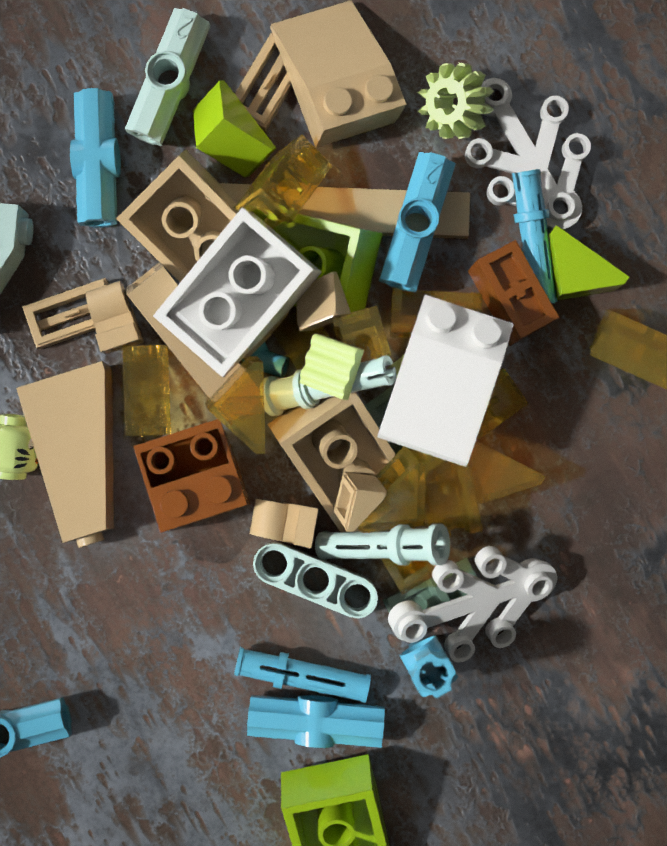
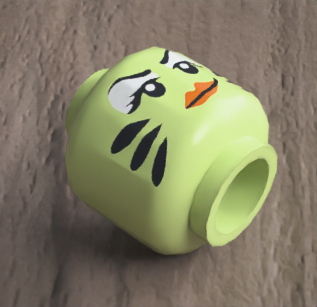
(16, 448)

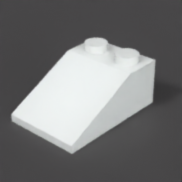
(236, 292)
(445, 380)

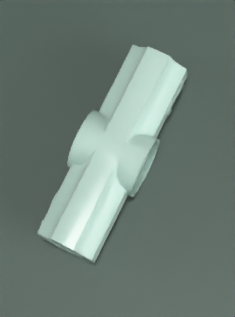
(176, 52)

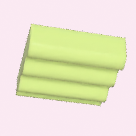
(331, 366)

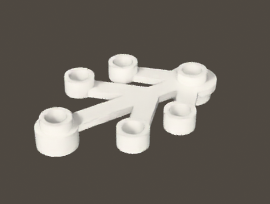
(532, 157)
(527, 583)

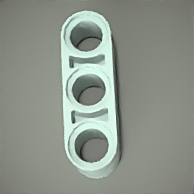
(330, 597)

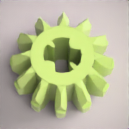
(455, 118)

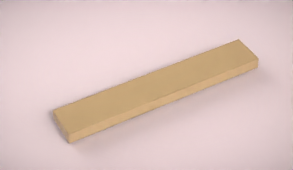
(377, 209)

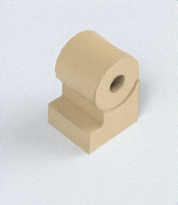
(113, 318)
(284, 522)

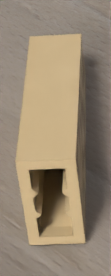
(148, 295)
(74, 447)

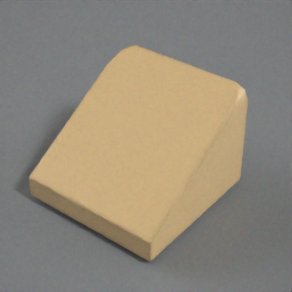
(321, 303)
(357, 499)

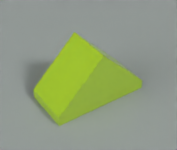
(229, 131)
(579, 269)

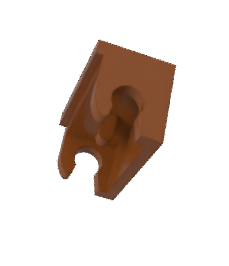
(513, 291)

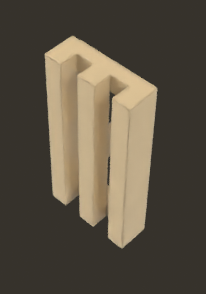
(249, 80)
(56, 301)

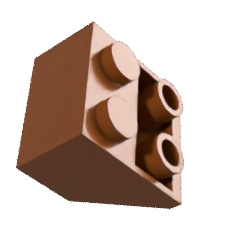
(191, 475)

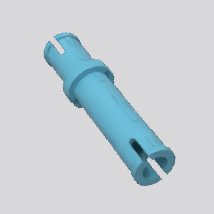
(533, 227)
(355, 685)

